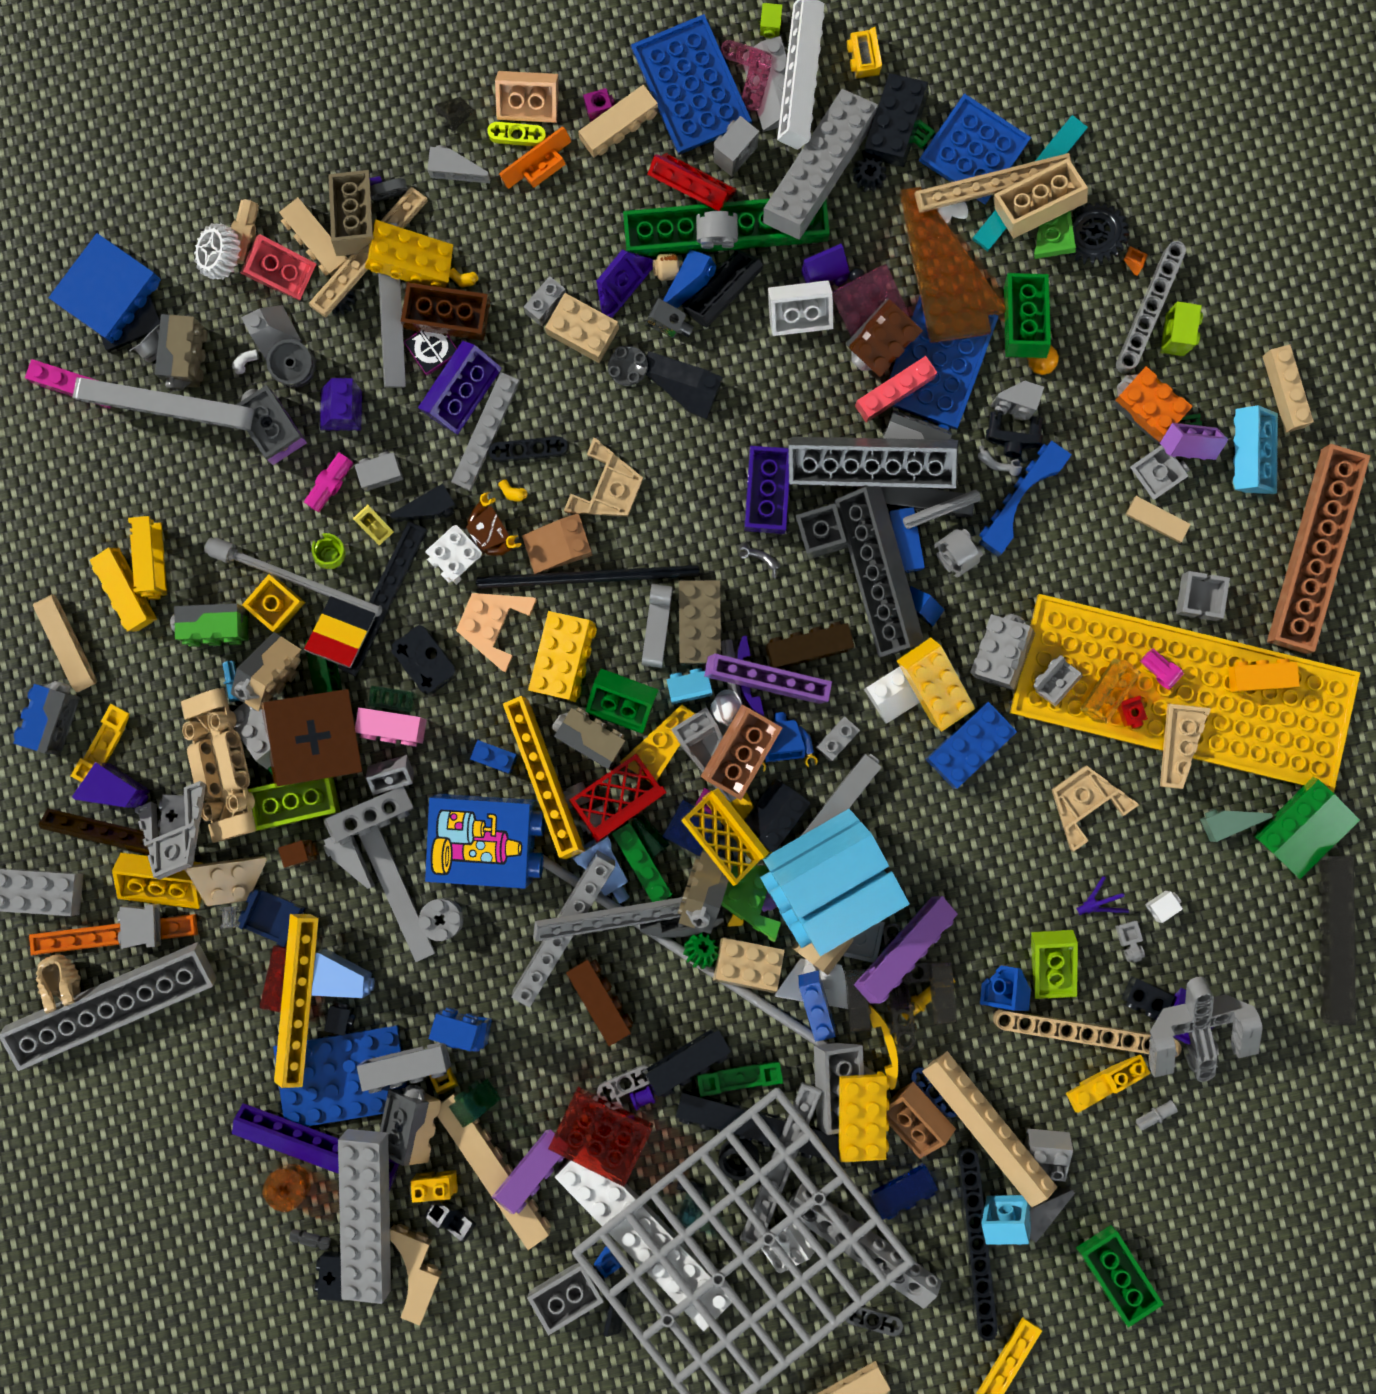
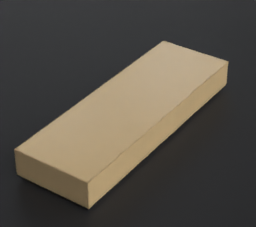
(1158, 519)

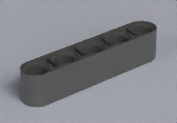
(922, 499)

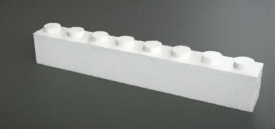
(801, 73)

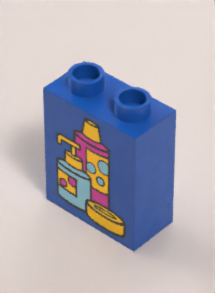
(483, 841)

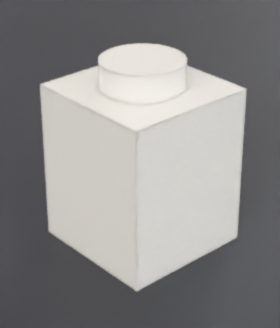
(1164, 906)

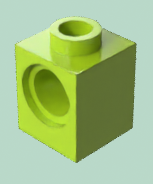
(770, 20)

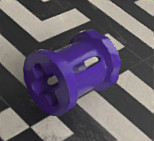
(642, 1098)

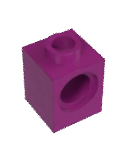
(592, 98)

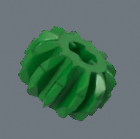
(701, 951)

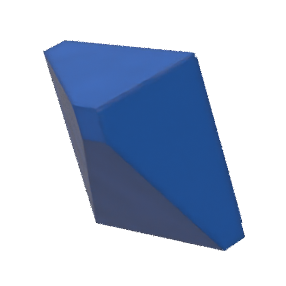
(607, 1263)

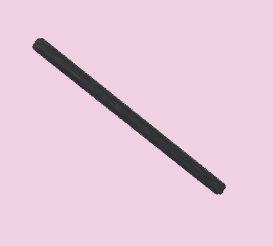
(588, 576)

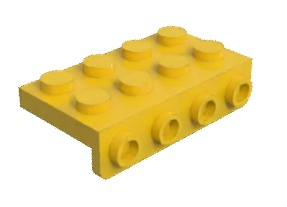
(409, 255)
(562, 656)
(863, 1117)

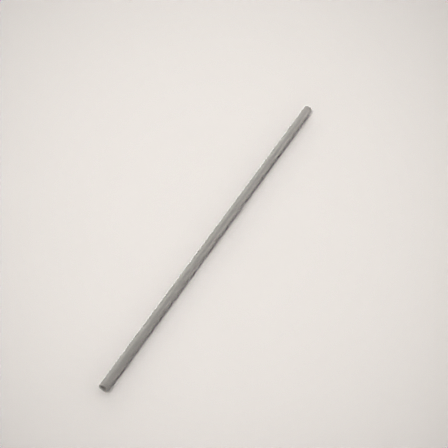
(679, 949)

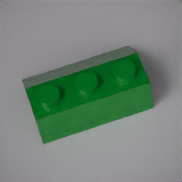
(621, 700)

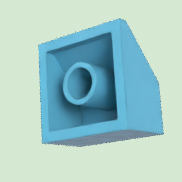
(688, 686)
(1006, 1220)

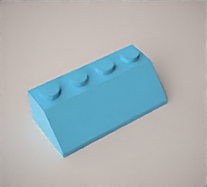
(1255, 450)

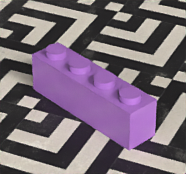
(527, 1175)

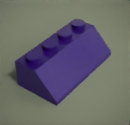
(460, 387)

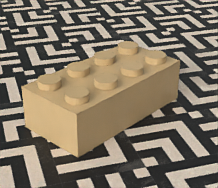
(1041, 198)

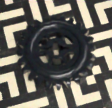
(1093, 245)

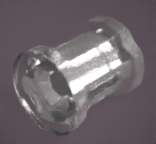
(233, 917)

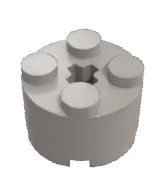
(717, 229)
(958, 552)
(429, 919)

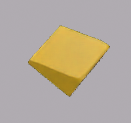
(734, 921)

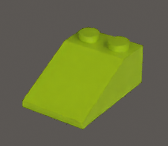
(1054, 964)

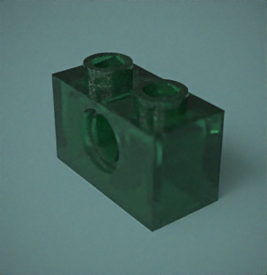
(475, 1102)

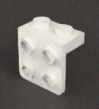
(453, 554)
(793, 1244)

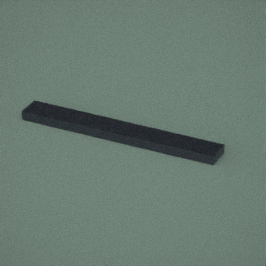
(389, 586)

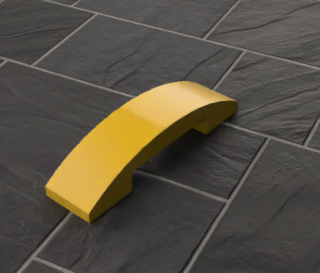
(104, 742)
(891, 1069)

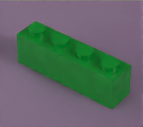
(642, 863)

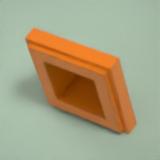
(1135, 260)

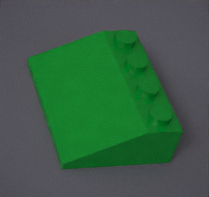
(1307, 827)

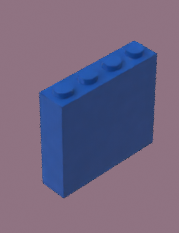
(105, 288)

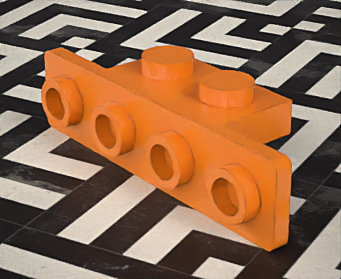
(539, 161)

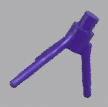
(1092, 905)

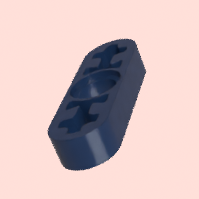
(920, 1084)

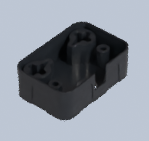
(417, 665)

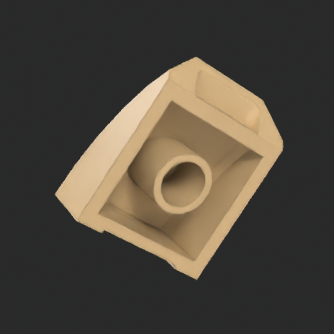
(828, 960)

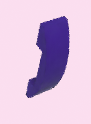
(755, 702)

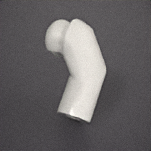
(242, 359)

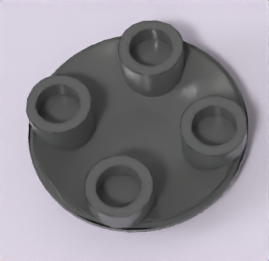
(627, 365)

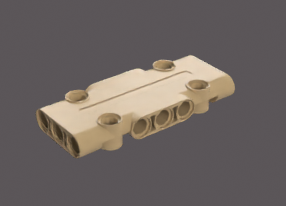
(220, 763)

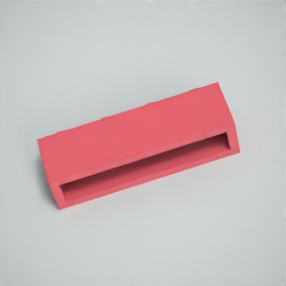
(895, 389)

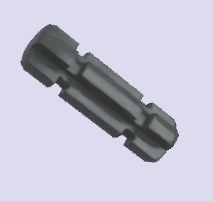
(309, 1239)

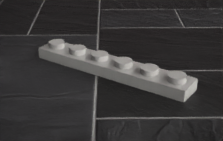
(485, 431)

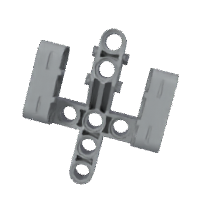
(1196, 1018)

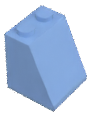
(339, 977)

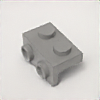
(1057, 680)

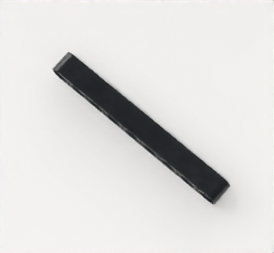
(974, 1253)

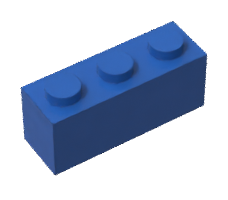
(907, 541)
(816, 1006)

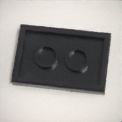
(144, 322)

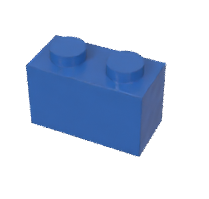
(494, 757)

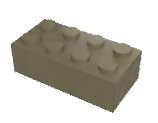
(699, 621)

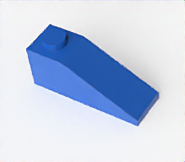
(691, 277)

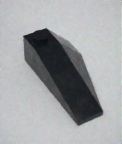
(687, 384)

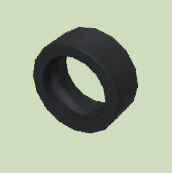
(734, 1171)

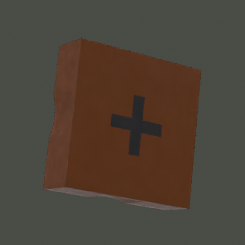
(311, 737)

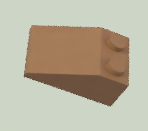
(557, 544)

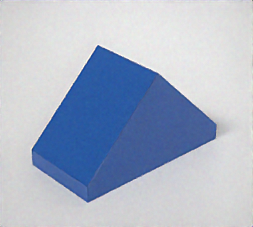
(926, 606)

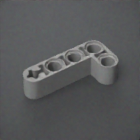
(657, 625)

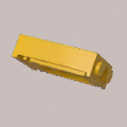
(148, 558)

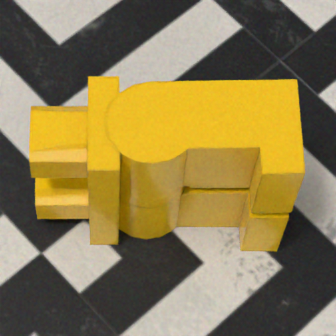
(433, 1187)

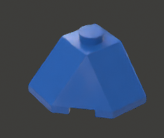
(1006, 990)

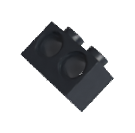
(1148, 995)

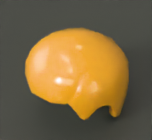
(1044, 365)

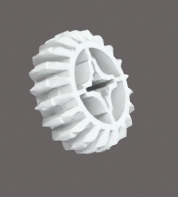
(217, 251)

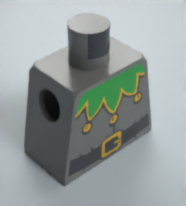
(661, 316)

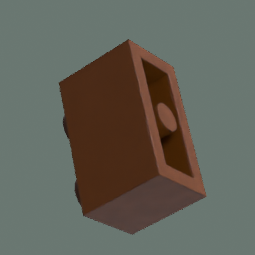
(298, 853)

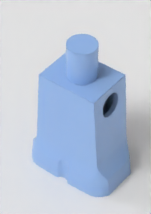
(616, 878)

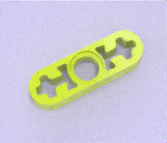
(501, 138)

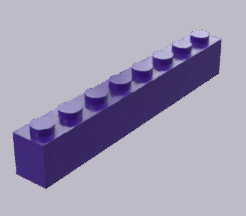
(292, 1139)

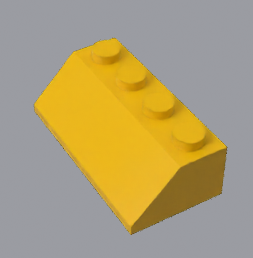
(136, 883)

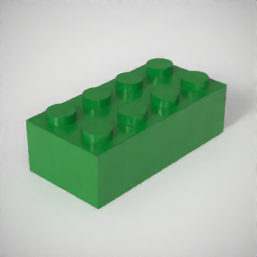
(1027, 315)
(1119, 1276)

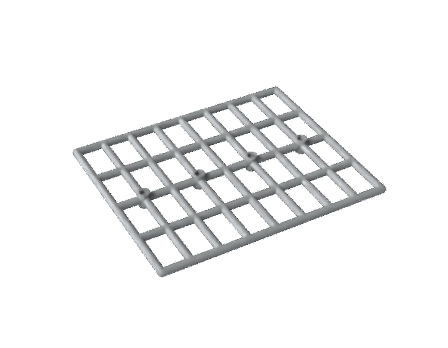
(743, 1257)

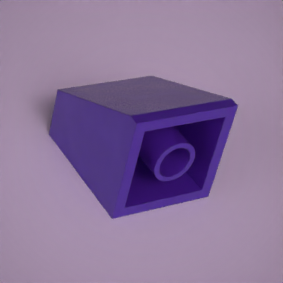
(341, 405)
(111, 787)

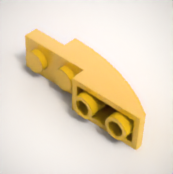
(1107, 1082)

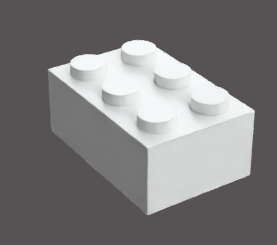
(800, 308)

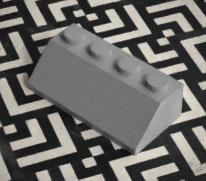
(772, 99)
(831, 1062)

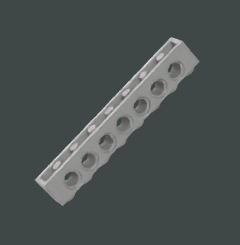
(552, 949)
(915, 1283)

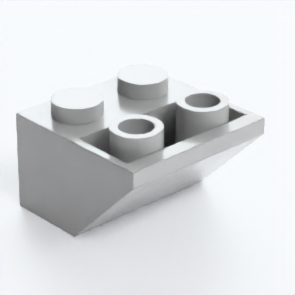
(1019, 400)
(1051, 1150)

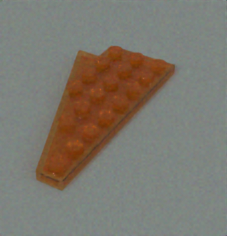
(950, 284)

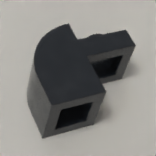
(452, 1217)

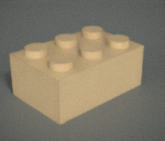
(582, 328)
(748, 965)

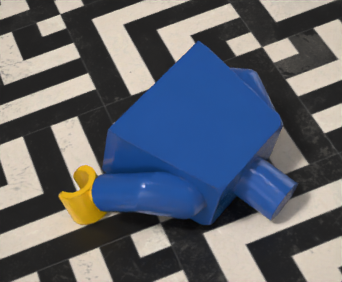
(791, 742)

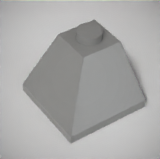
(269, 326)

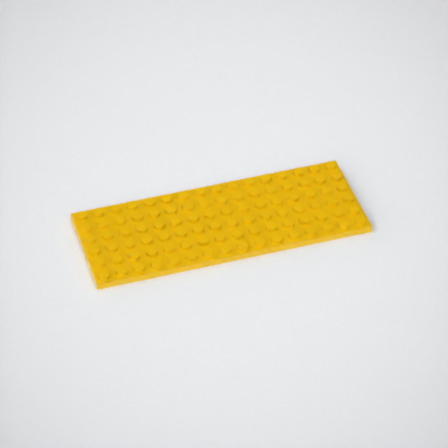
(1260, 732)

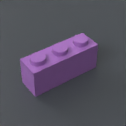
(1193, 441)

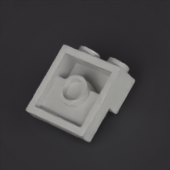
(1159, 472)

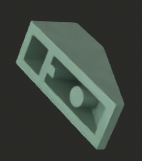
(1223, 824)

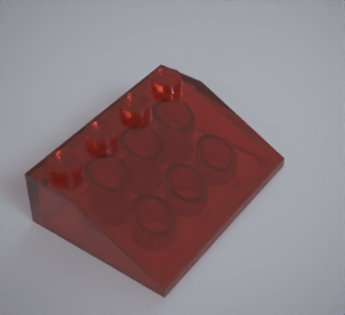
(601, 1136)

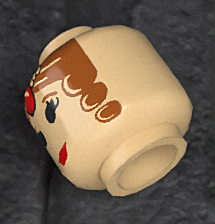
(666, 266)

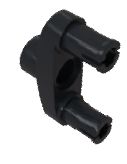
(1014, 441)

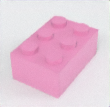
(390, 727)

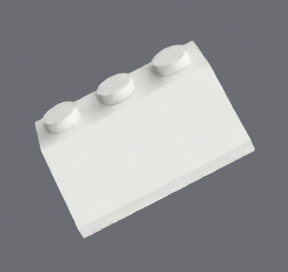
(892, 695)

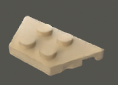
(226, 880)

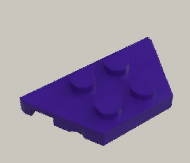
(621, 280)

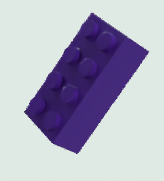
(767, 490)

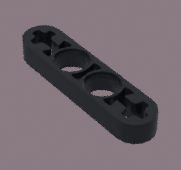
(528, 445)

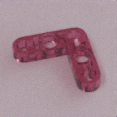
(753, 63)

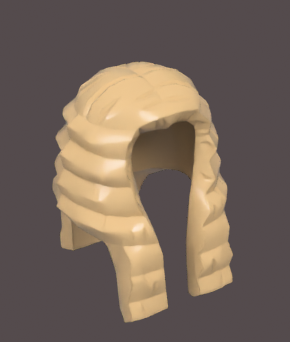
(57, 978)

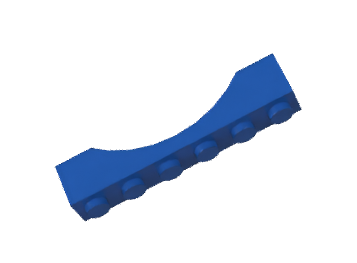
(1000, 532)

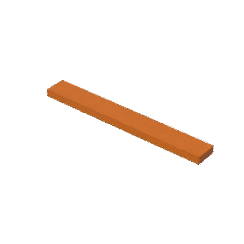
(104, 935)

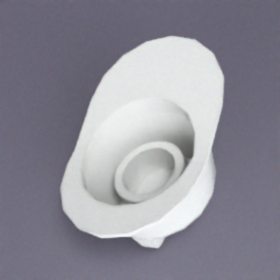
(725, 708)

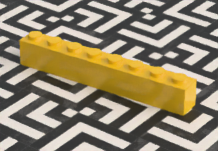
(543, 778)
(296, 1000)

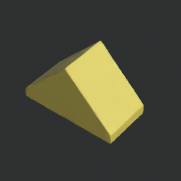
(373, 525)

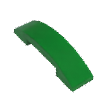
(739, 1078)

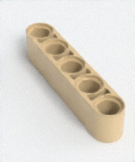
(65, 643)

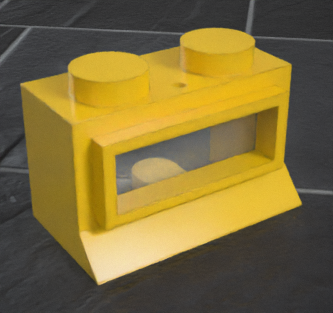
(865, 53)

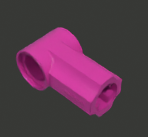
(1166, 672)

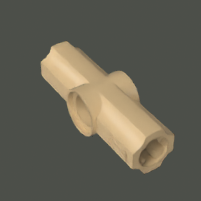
(245, 227)

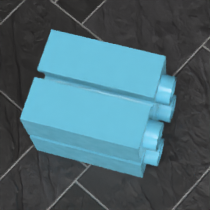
(832, 883)

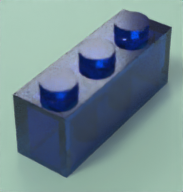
(903, 1192)

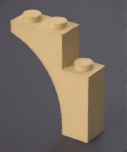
(421, 1277)

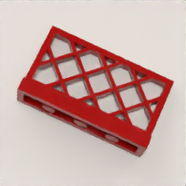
(690, 181)
(627, 812)

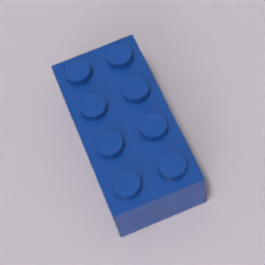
(971, 745)

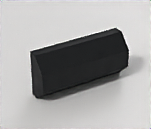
(723, 287)

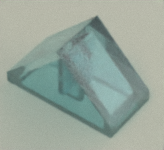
(689, 1211)

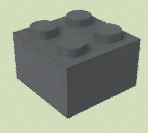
(821, 531)

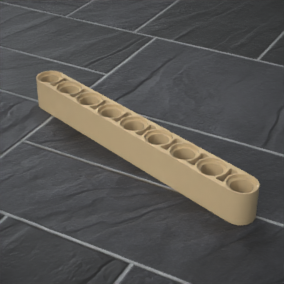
(1076, 1029)

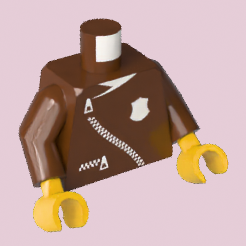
(488, 531)

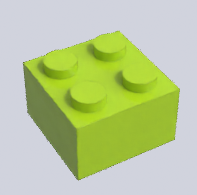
(1181, 328)

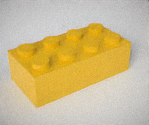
(936, 684)

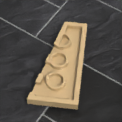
(1181, 738)

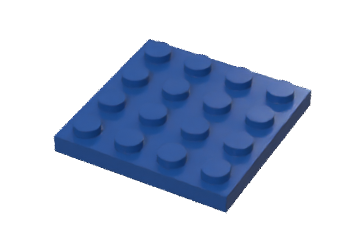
(973, 143)

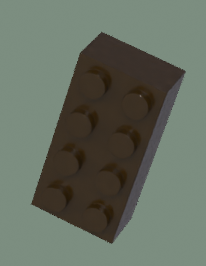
(809, 647)

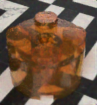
(275, 1191)

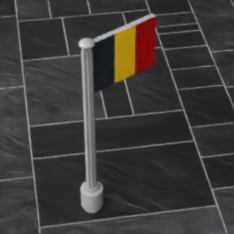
(342, 622)

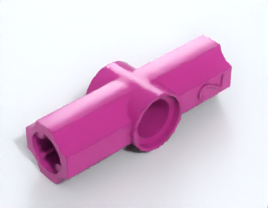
(328, 482)

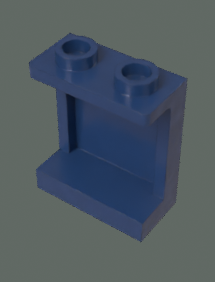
(268, 915)

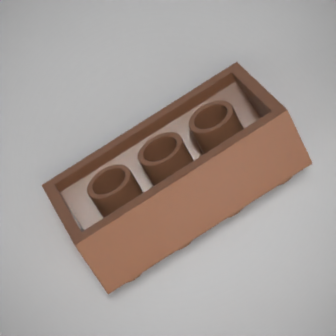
(741, 752)

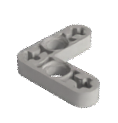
(617, 1090)

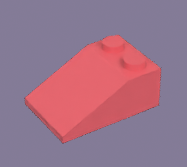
(278, 267)

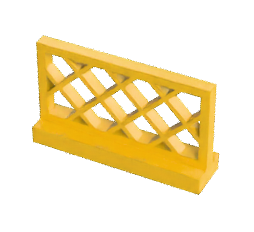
(734, 827)

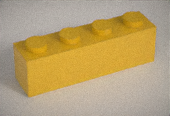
(119, 585)

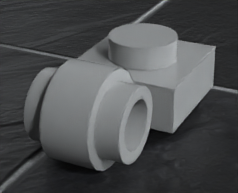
(1129, 935)

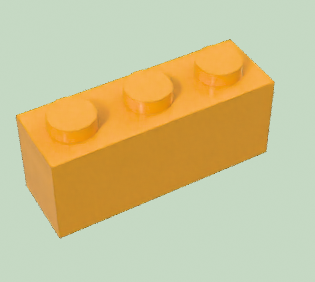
(1263, 675)

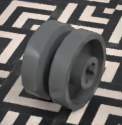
(286, 352)

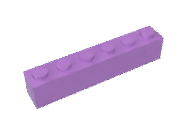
(767, 678)
(905, 950)

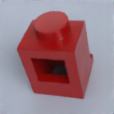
(1125, 712)

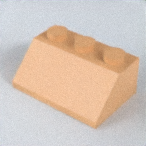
(526, 96)

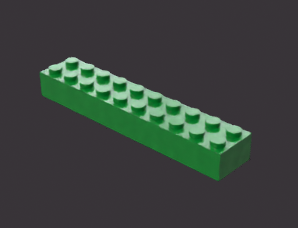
(675, 230)

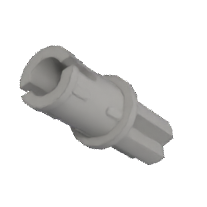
(1156, 1115)

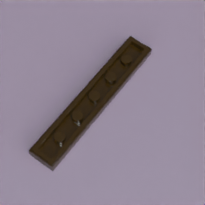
(94, 830)

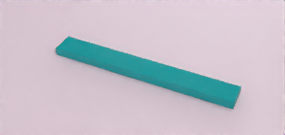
(1059, 145)

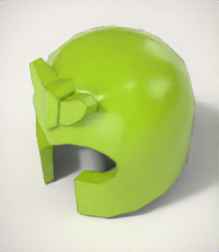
(328, 552)

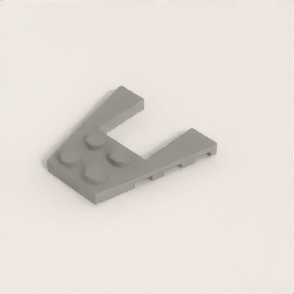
(177, 848)

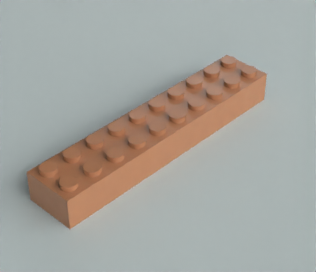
(1318, 549)

